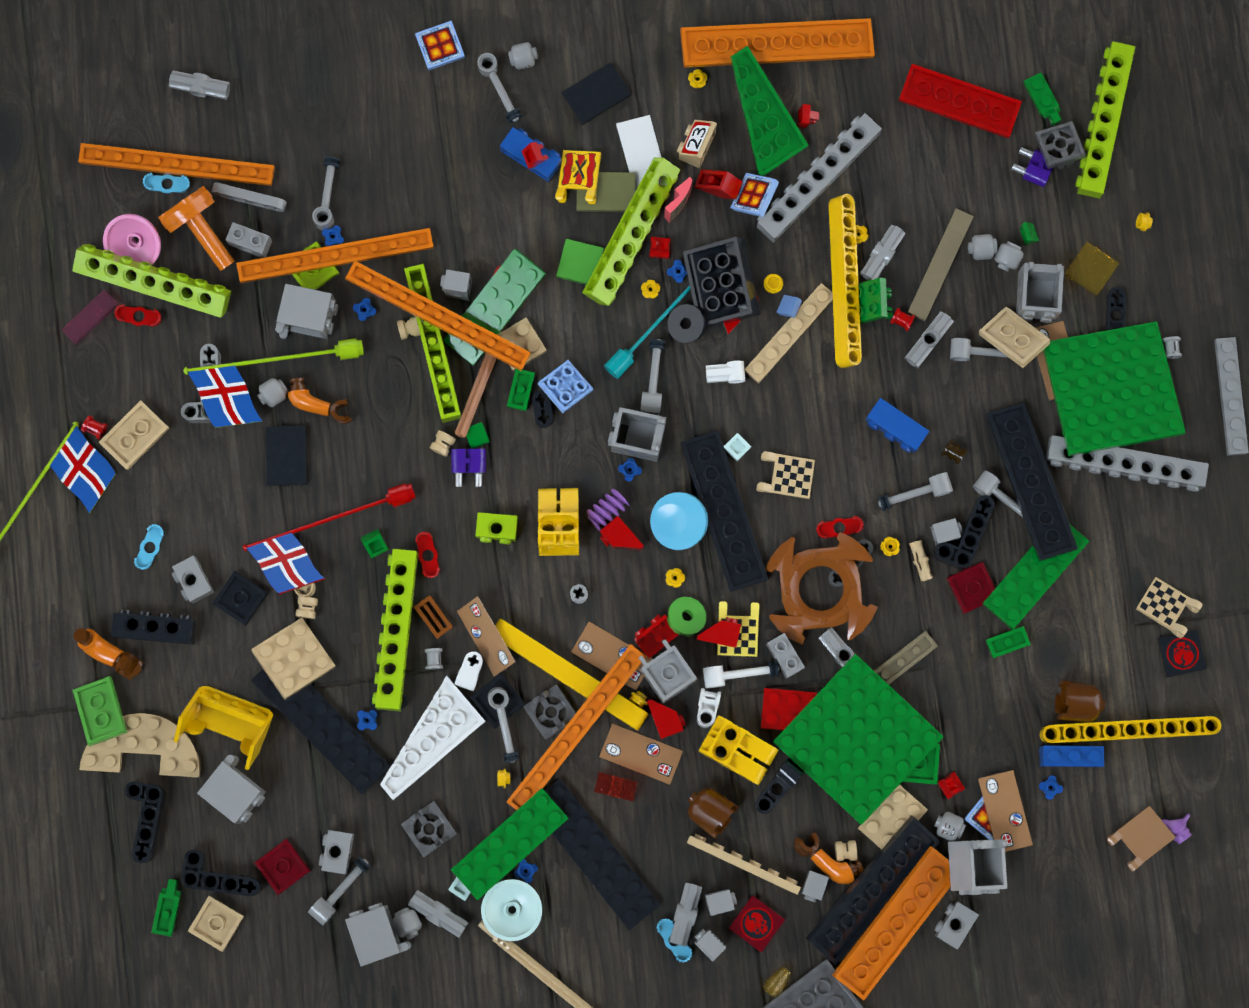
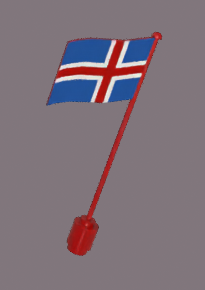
(286, 560)

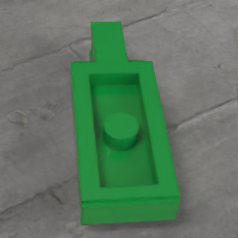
(1043, 98)
(167, 909)

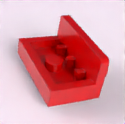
(651, 639)

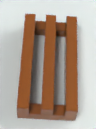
(443, 630)

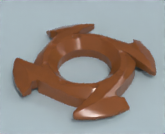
(792, 570)

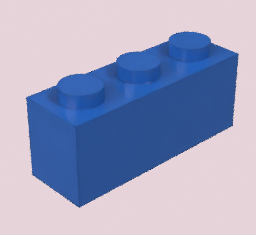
(517, 141)
(896, 426)
(1071, 756)

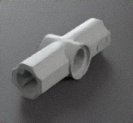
(199, 85)
(882, 253)
(936, 330)
(834, 645)
(438, 913)
(685, 914)

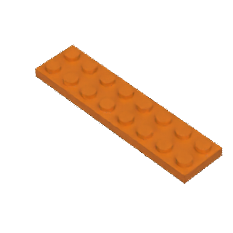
(895, 924)

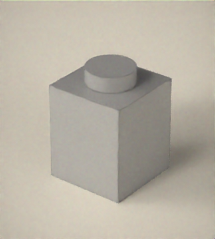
(946, 531)
(814, 886)

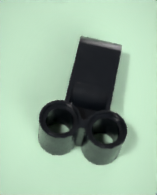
(786, 777)

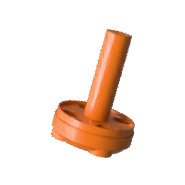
(188, 212)

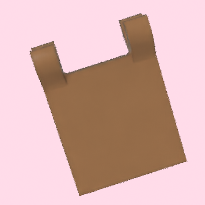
(1143, 836)

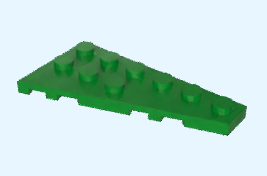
(768, 122)

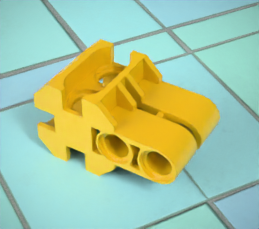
(558, 530)
(745, 742)

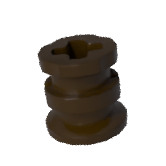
(954, 452)

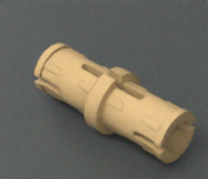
(921, 560)

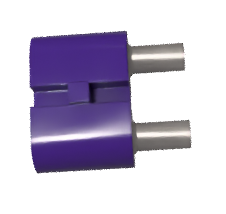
(1037, 169)
(468, 462)

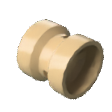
(409, 327)
(439, 447)
(305, 591)
(306, 612)
(845, 850)

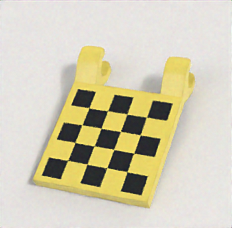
(748, 636)

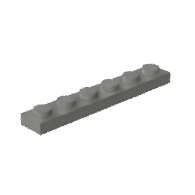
(1231, 396)

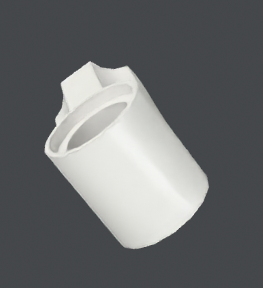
(730, 372)

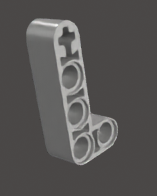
(201, 416)

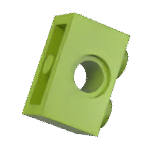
(486, 521)

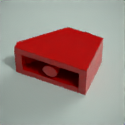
(718, 183)
(620, 536)
(722, 633)
(666, 719)

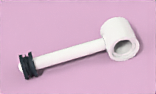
(716, 677)

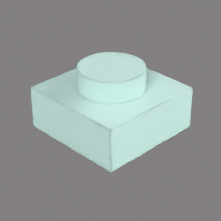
(737, 447)
(459, 889)

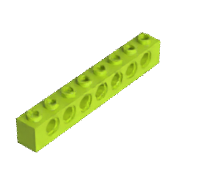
(1123, 55)
(623, 236)
(85, 265)
(434, 351)
(394, 700)

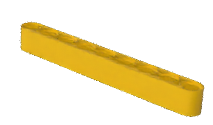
(845, 281)
(567, 673)
(1139, 729)

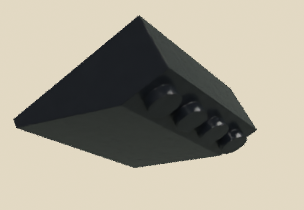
(722, 281)

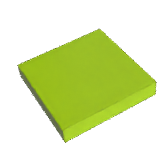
(315, 278)

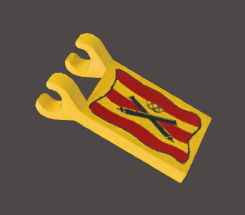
(579, 172)

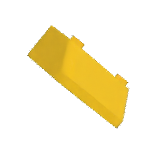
(226, 716)

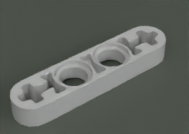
(249, 197)

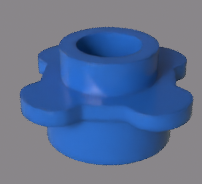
(333, 241)
(678, 277)
(363, 315)
(629, 464)
(366, 725)
(1044, 786)
(526, 876)

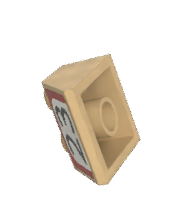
(697, 143)

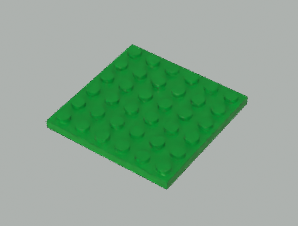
(1113, 388)
(858, 739)

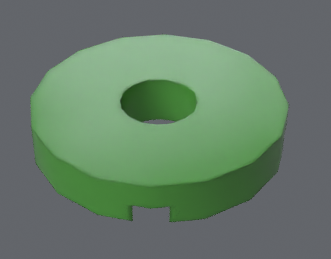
(694, 609)

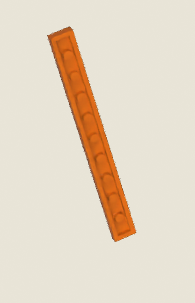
(176, 164)
(334, 255)
(437, 315)
(577, 727)

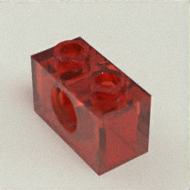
(615, 786)

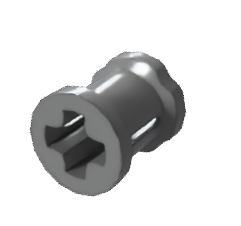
(1172, 347)
(581, 599)
(433, 659)

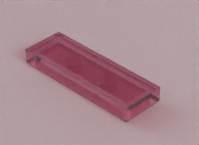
(89, 317)

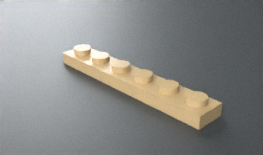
(789, 333)
(736, 859)

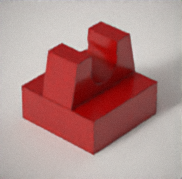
(806, 116)
(533, 155)
(659, 248)
(950, 785)

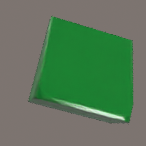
(1028, 233)
(477, 435)
(374, 543)

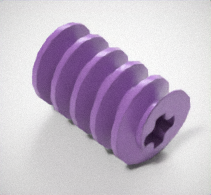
(606, 509)

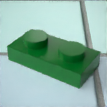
(520, 390)
(1008, 642)

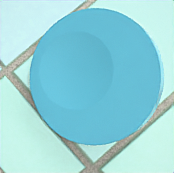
(679, 521)

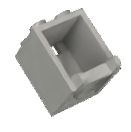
(1040, 292)
(306, 312)
(643, 434)
(667, 673)
(232, 791)
(981, 860)
(374, 934)

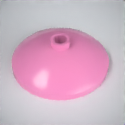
(120, 238)

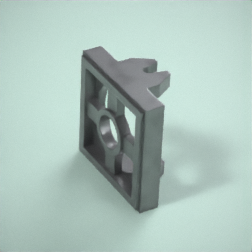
(1056, 131)
(531, 707)
(408, 826)

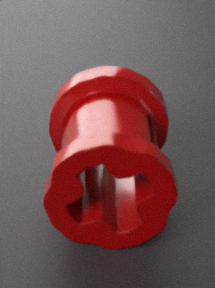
(902, 319)
(94, 427)

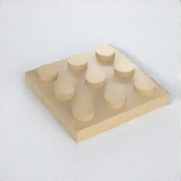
(293, 658)

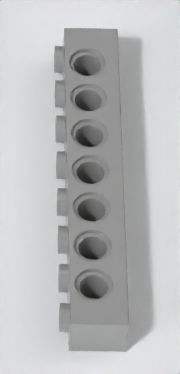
(862, 125)
(1196, 470)

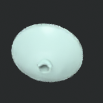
(499, 919)

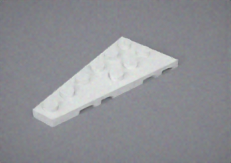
(440, 729)

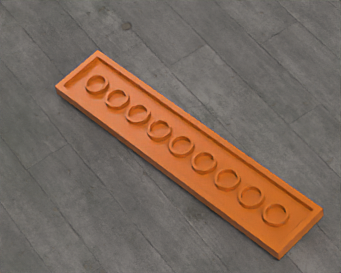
(778, 42)

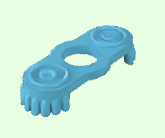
(154, 183)
(144, 559)
(665, 929)

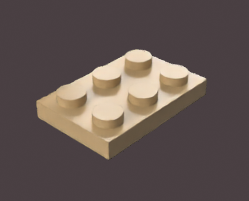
(1014, 337)
(134, 435)
(891, 816)

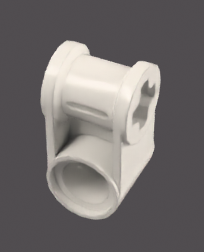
(468, 674)
(708, 706)

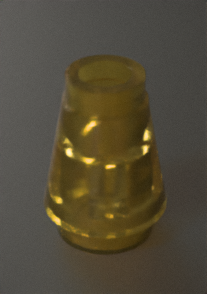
(777, 982)

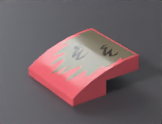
(681, 196)

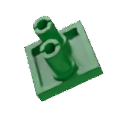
(874, 300)

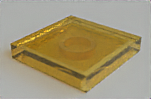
(1091, 268)

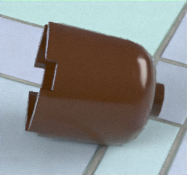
(1078, 702)
(711, 811)

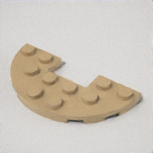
(145, 736)

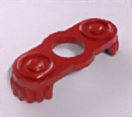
(126, 314)
(852, 526)
(425, 542)

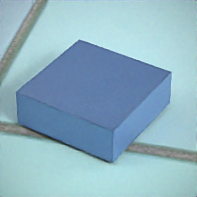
(789, 306)

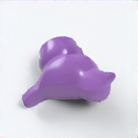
(1178, 828)

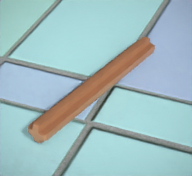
(475, 396)

